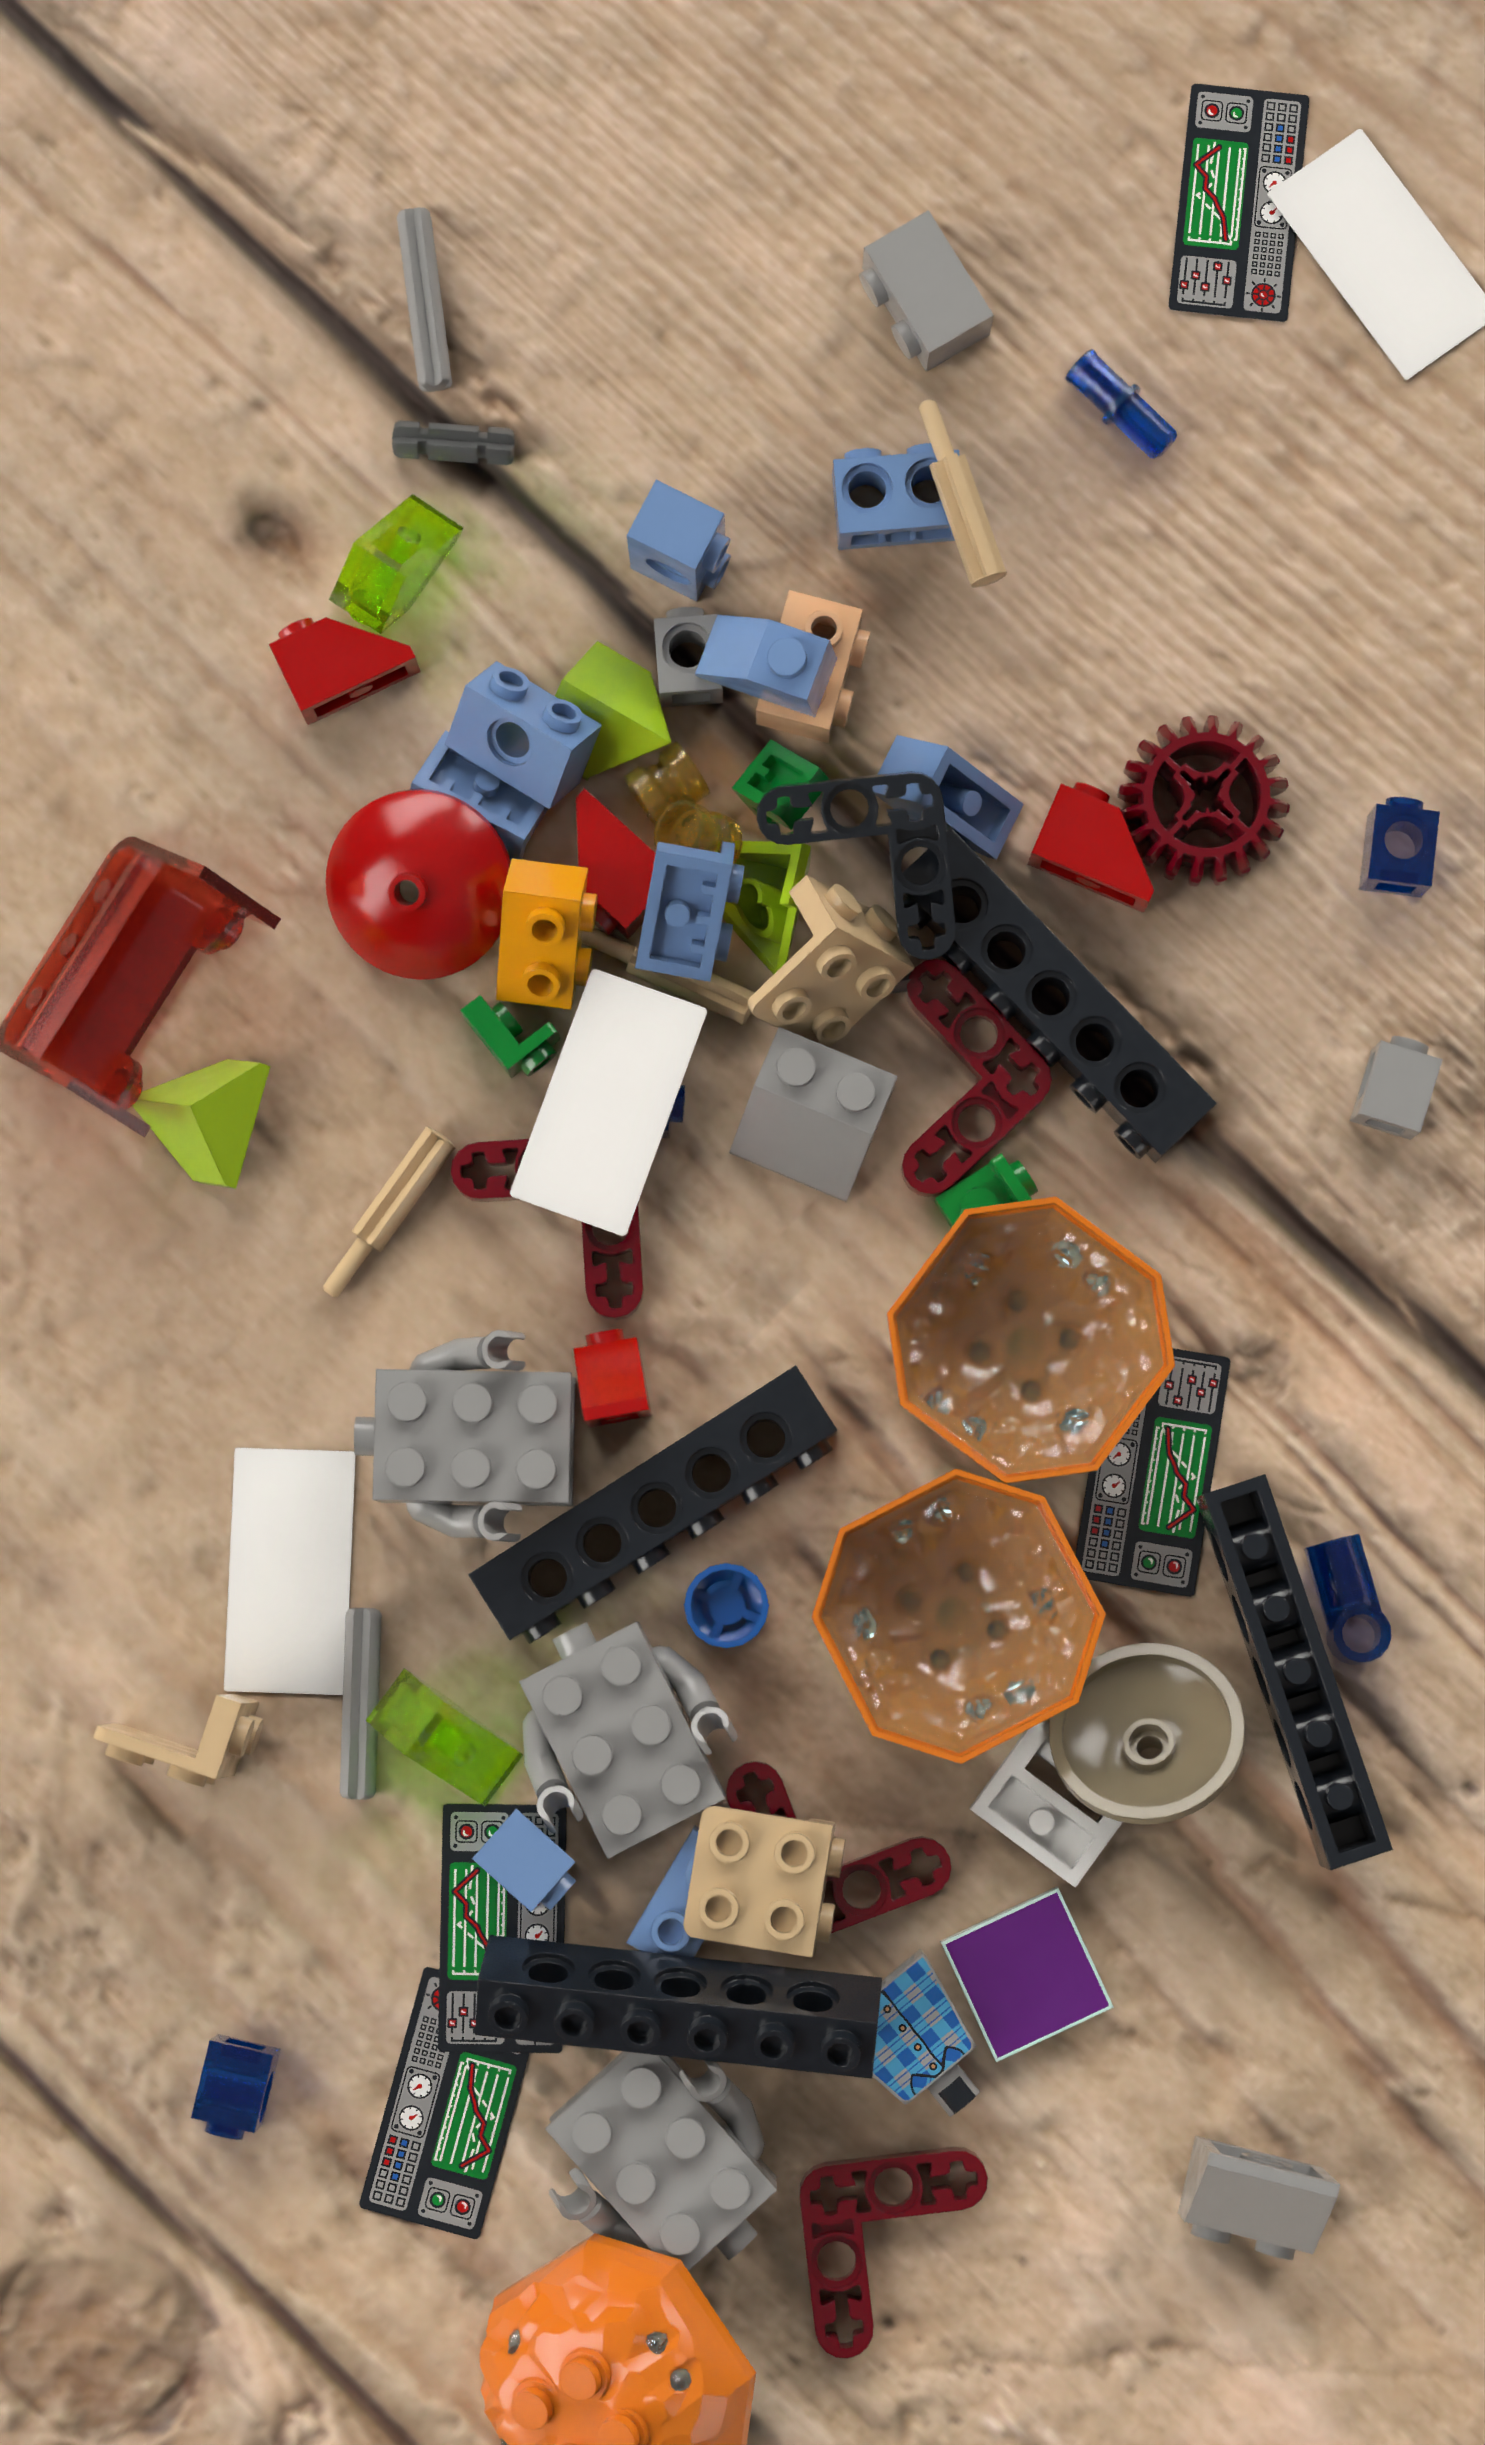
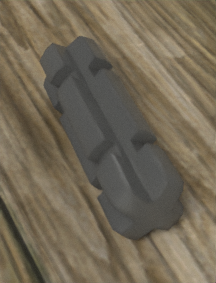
(453, 442)

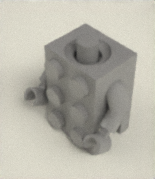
(470, 1437)
(621, 1736)
(667, 2157)

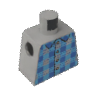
(921, 2038)

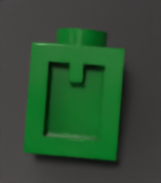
(773, 768)
(498, 1032)
(988, 1186)

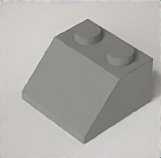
(813, 1114)
(1256, 2197)

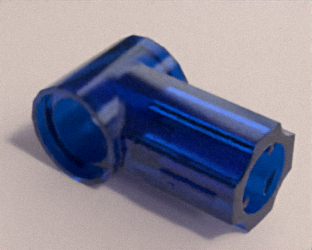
(1346, 1592)

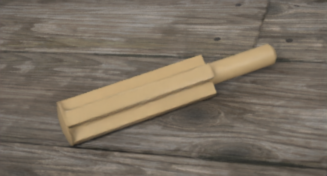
(962, 504)
(717, 995)
(392, 1204)

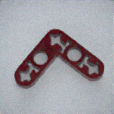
(988, 1093)
(594, 1275)
(899, 1852)
(846, 2227)

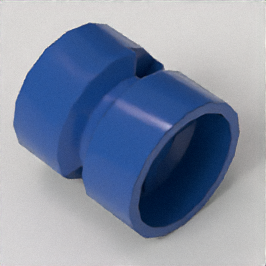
(726, 1605)

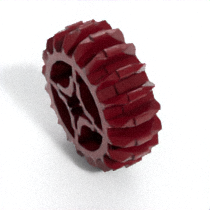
(1182, 780)

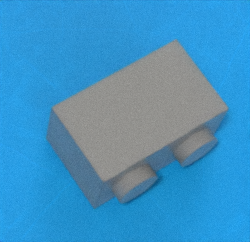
(925, 292)

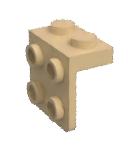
(838, 971)
(226, 1738)
(762, 1881)

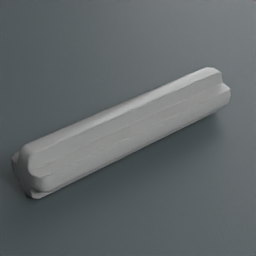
(424, 299)
(359, 1699)

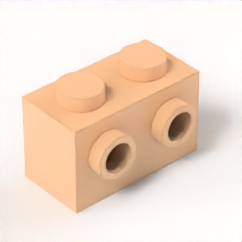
(840, 626)

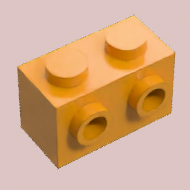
(542, 934)

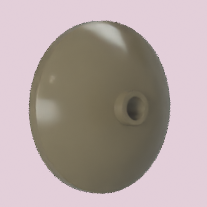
(1141, 1701)

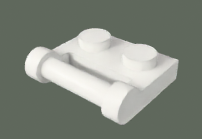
(1039, 1816)

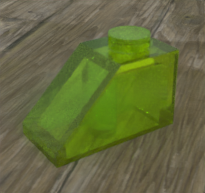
(394, 563)
(443, 1737)

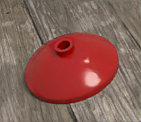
(451, 860)

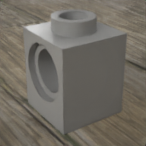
(679, 684)
(1396, 1087)

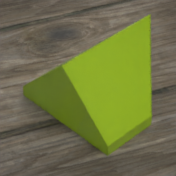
(622, 701)
(765, 908)
(207, 1118)

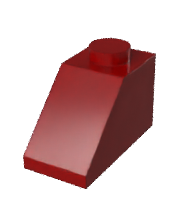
(338, 664)
(1092, 847)
(616, 864)
(611, 1379)

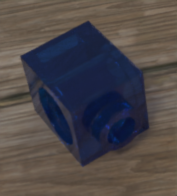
(1393, 875)
(235, 2086)

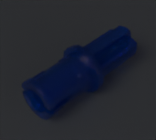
(1121, 404)

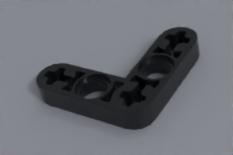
(902, 837)

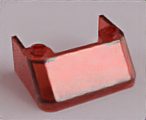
(117, 968)

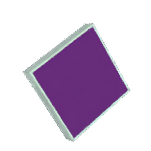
(1026, 1974)

